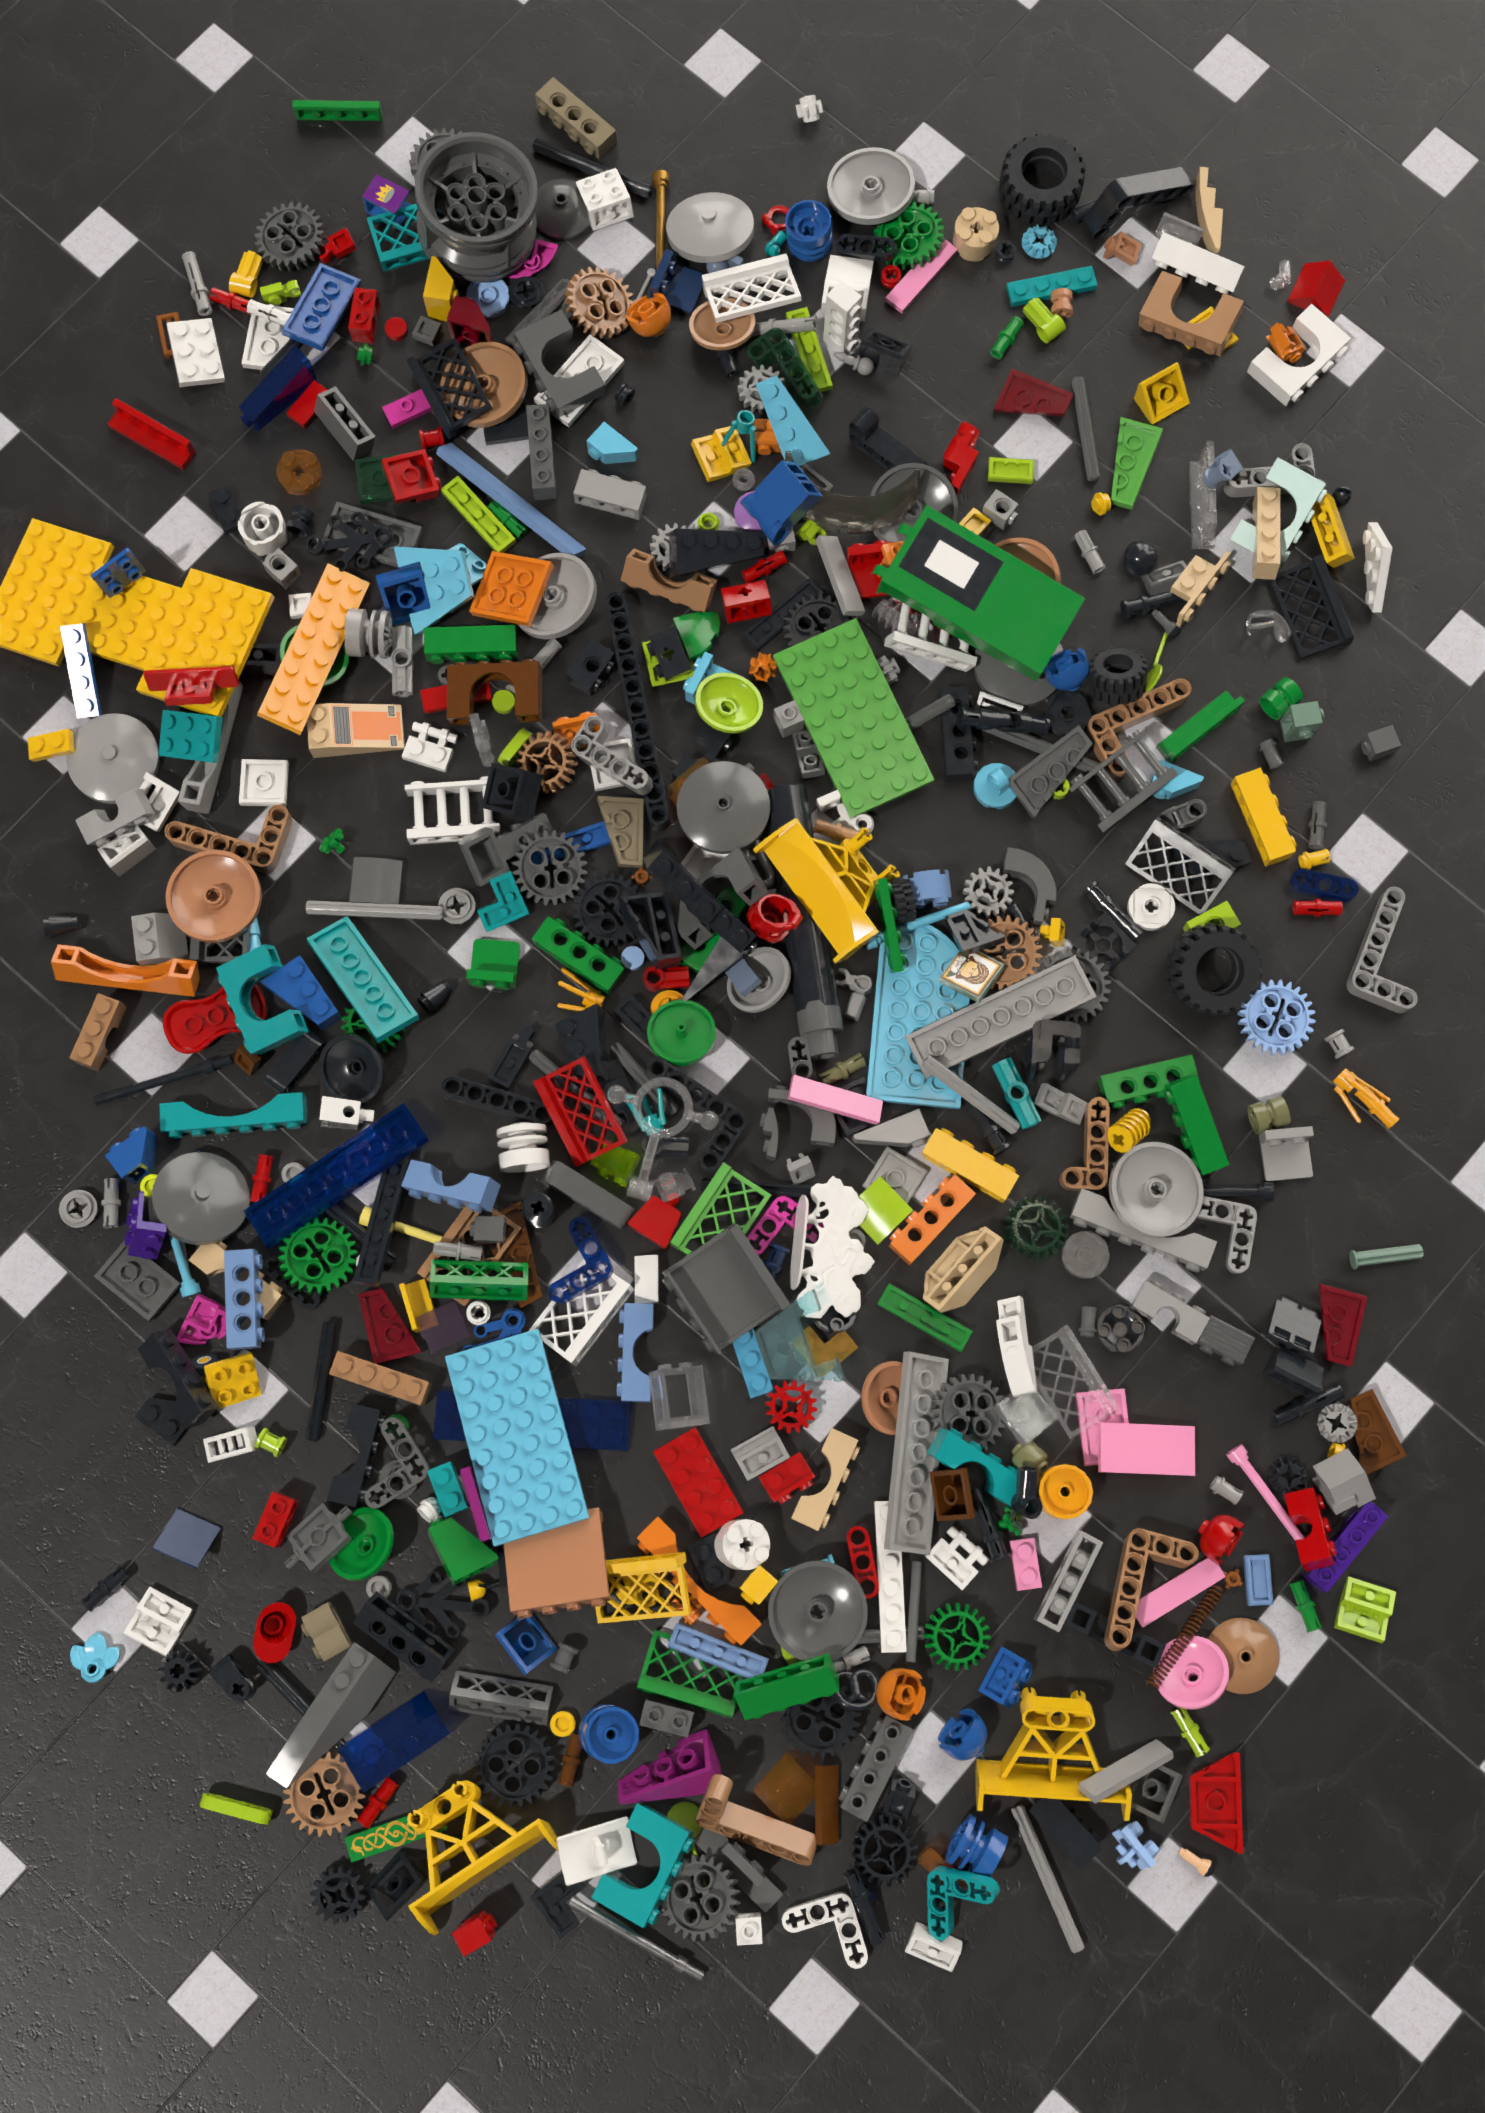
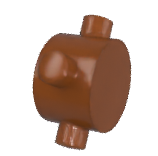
(641, 877)
(1232, 1579)

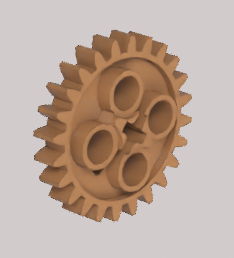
(598, 302)
(1011, 975)
(302, 1804)

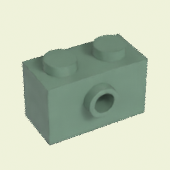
(1301, 721)

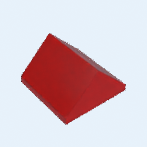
(1317, 285)

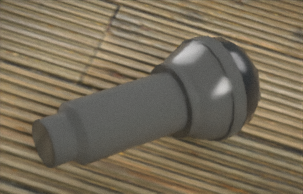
(1169, 626)

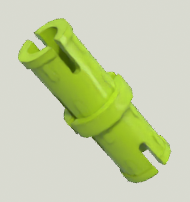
(1190, 1731)

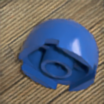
(1067, 670)
(964, 1736)

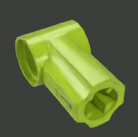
(1047, 324)

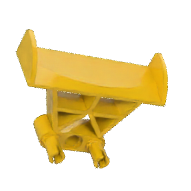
(829, 882)
(1049, 1779)
(429, 1818)

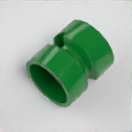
(1278, 700)

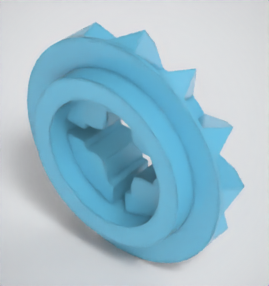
(1039, 250)

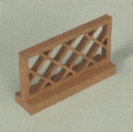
(457, 1233)

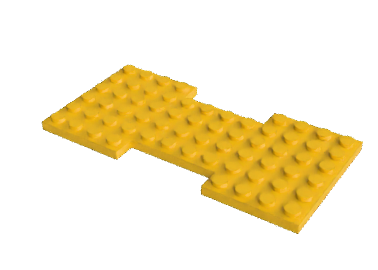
(141, 627)

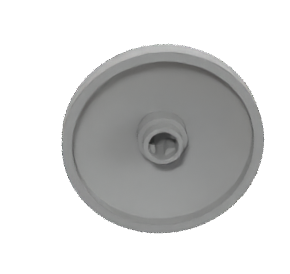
(871, 186)
(710, 227)
(566, 599)
(112, 756)
(1156, 1190)

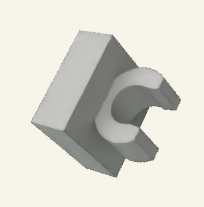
(800, 1169)

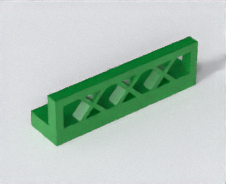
(1199, 726)
(478, 1284)

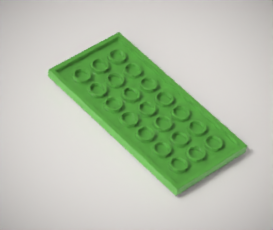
(853, 718)

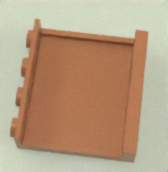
(558, 1569)

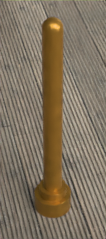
(660, 180)

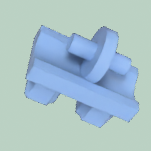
(1131, 1849)

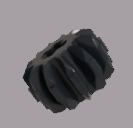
(184, 1679)

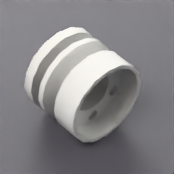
(522, 1145)

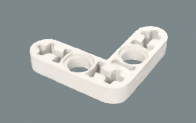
(839, 1917)

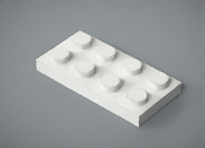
(587, 355)

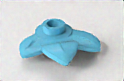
(94, 1654)

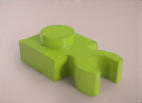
(278, 293)

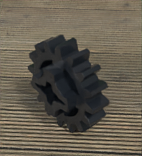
(347, 1900)

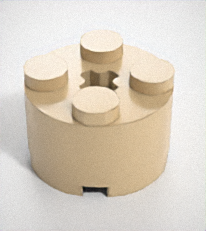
(975, 233)

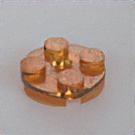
(299, 459)

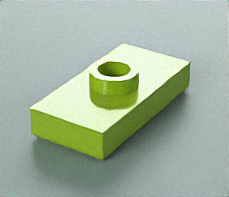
(1010, 470)

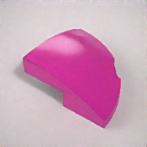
(538, 259)
(203, 1322)

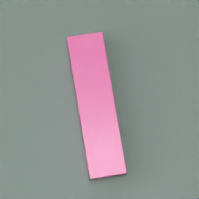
(919, 278)
(835, 1099)
(1177, 1591)

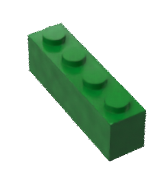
(470, 643)
(1196, 1124)
(787, 1687)

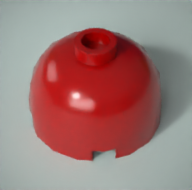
(1220, 1537)

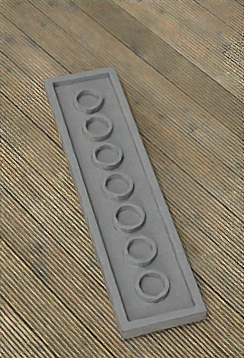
(1002, 1015)
(911, 1493)

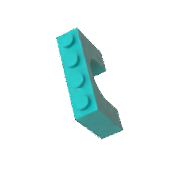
(238, 980)
(672, 1843)

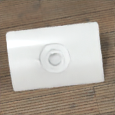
(596, 1851)

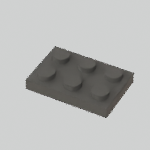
(138, 1282)

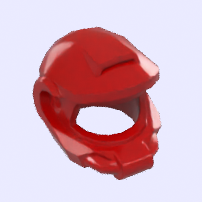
(769, 919)

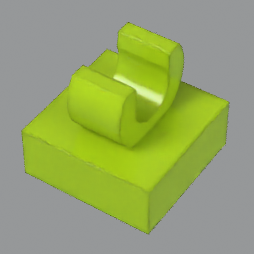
(808, 532)

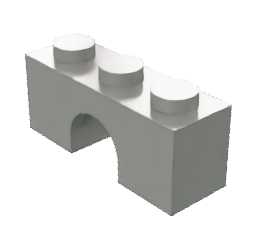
(132, 810)
(1189, 1320)

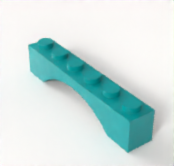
(283, 1110)

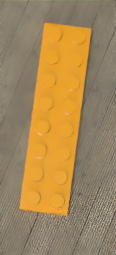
(312, 650)

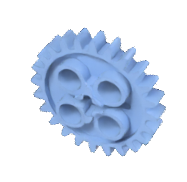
(1295, 1025)

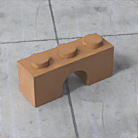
(90, 1045)

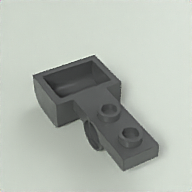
(488, 854)

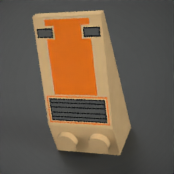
(354, 729)

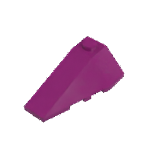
(674, 1774)

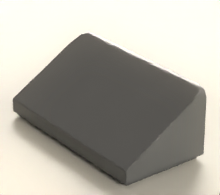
(1163, 578)

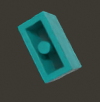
(448, 1489)

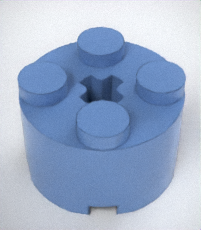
(930, 888)

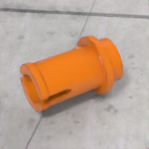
(693, 1617)

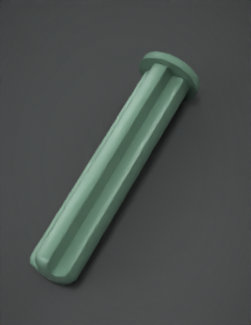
(1385, 1255)

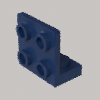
(677, 283)

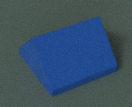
(526, 1643)

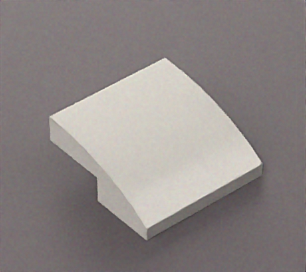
(158, 1621)

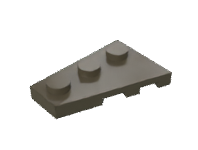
(624, 827)

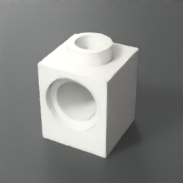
(748, 1928)

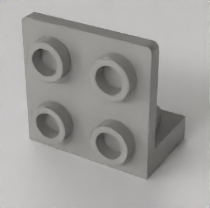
(1286, 1153)

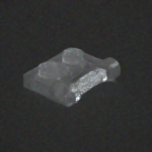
(482, 739)

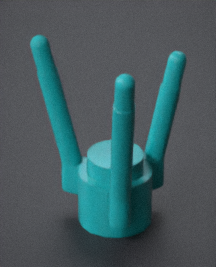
(744, 425)
(653, 1119)

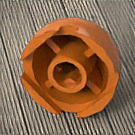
(650, 315)
(900, 1693)

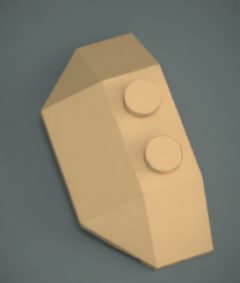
(962, 1269)

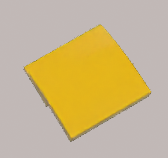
(720, 460)

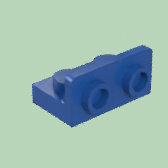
(1006, 1678)

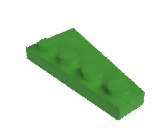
(1134, 456)

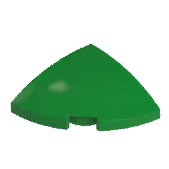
(697, 632)

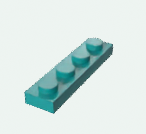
(1040, 287)

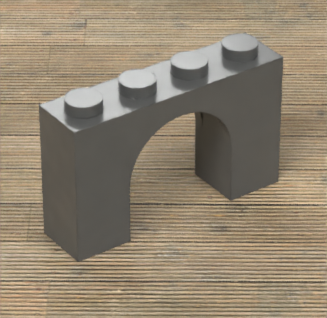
(561, 393)
(731, 872)

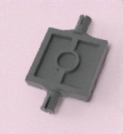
(318, 1538)

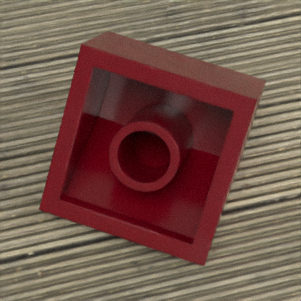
(467, 322)

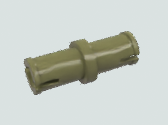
(842, 1070)

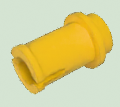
(1308, 860)

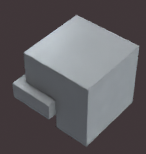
(1342, 1482)

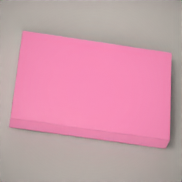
(1089, 1437)

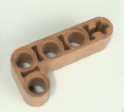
(1092, 1143)

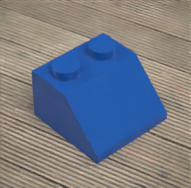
(403, 592)

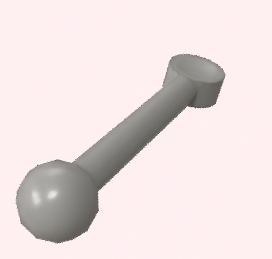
(650, 274)

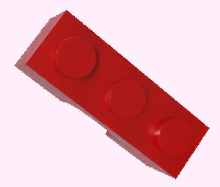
(1316, 1549)

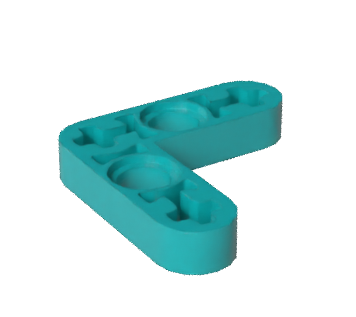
(951, 1889)

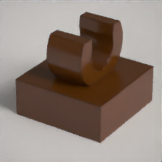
(247, 1061)

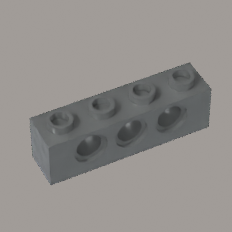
(541, 452)

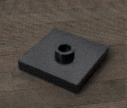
(510, 430)

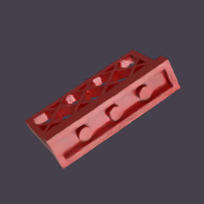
(566, 1123)

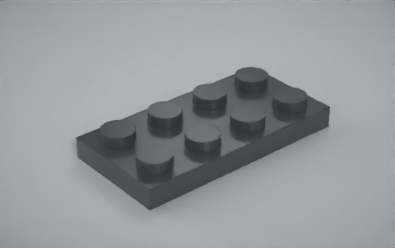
(404, 533)

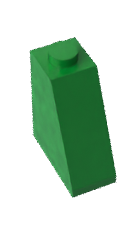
(459, 1550)

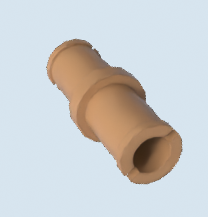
(833, 830)

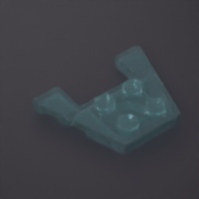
(787, 1349)

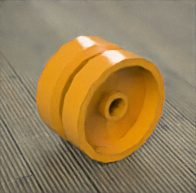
(1075, 1483)

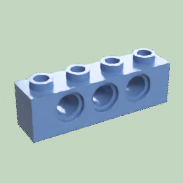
(234, 1263)

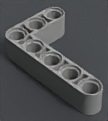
(1376, 953)

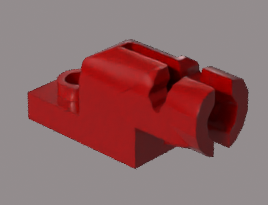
(961, 455)

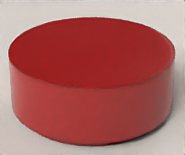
(396, 329)

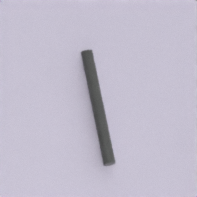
(913, 1612)

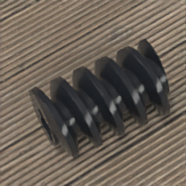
(537, 1201)

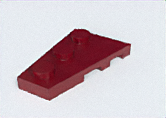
(1032, 396)
(1341, 1323)
(385, 1328)

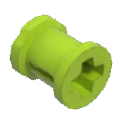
(271, 1442)

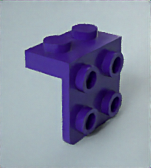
(143, 1237)

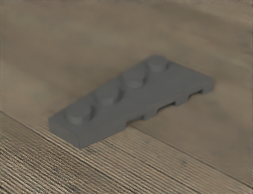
(1043, 775)

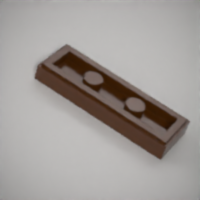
(827, 1804)

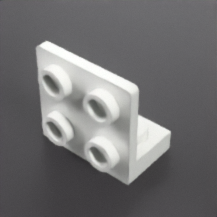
(605, 199)

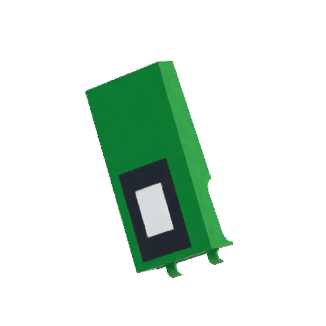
(979, 593)

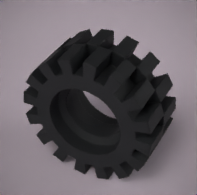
(903, 901)

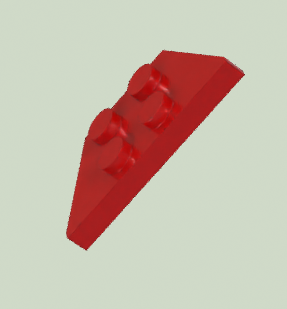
(1217, 1802)

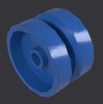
(623, 1733)

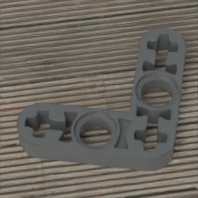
(404, 1472)

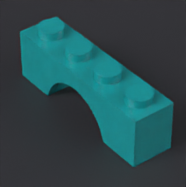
(953, 1451)

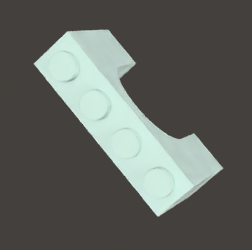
(1304, 490)

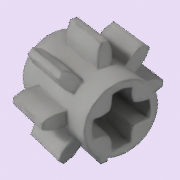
(889, 668)

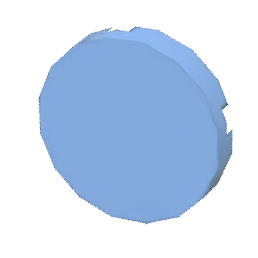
(490, 296)

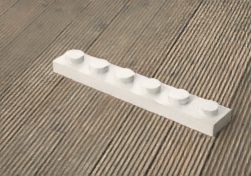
(890, 1587)

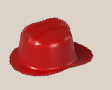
(274, 1632)

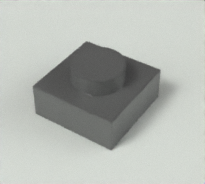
(426, 330)

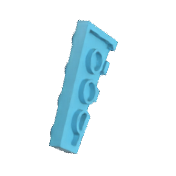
(789, 423)

